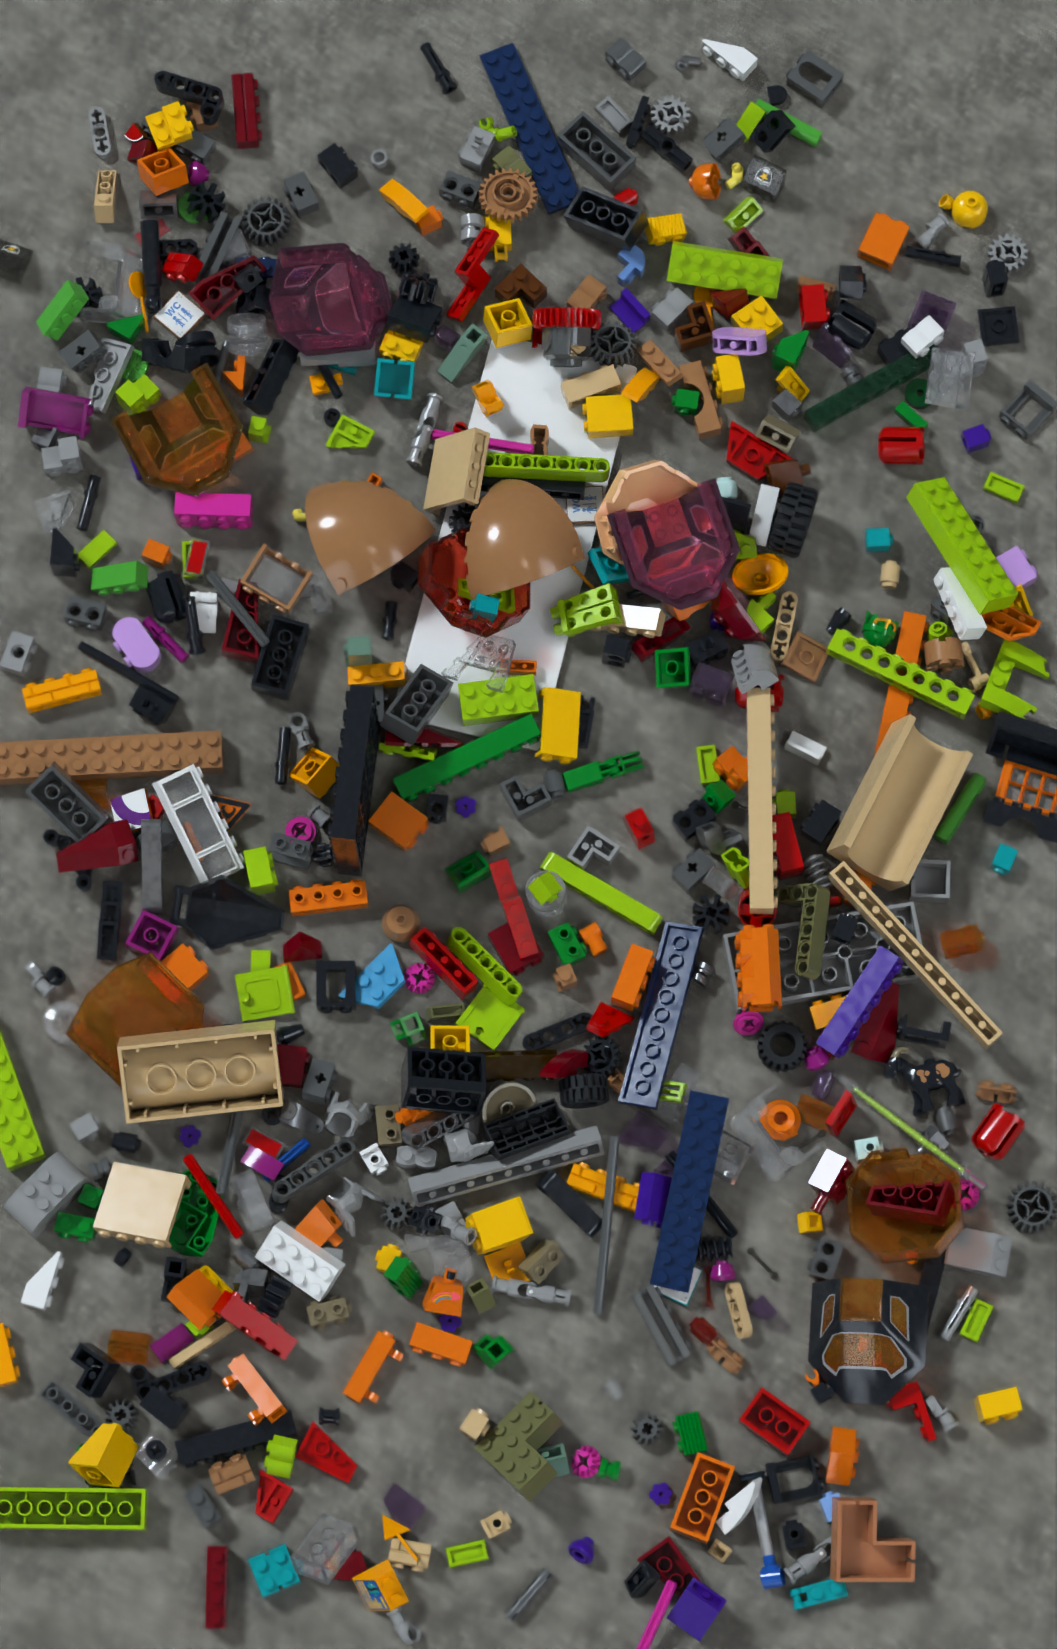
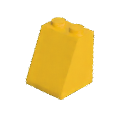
(499, 1225)
(105, 1456)

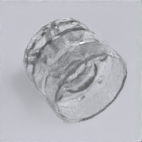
(247, 334)
(546, 910)
(52, 1022)

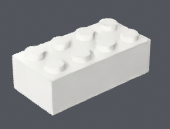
(300, 1260)

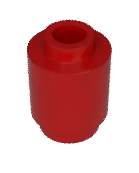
(627, 196)

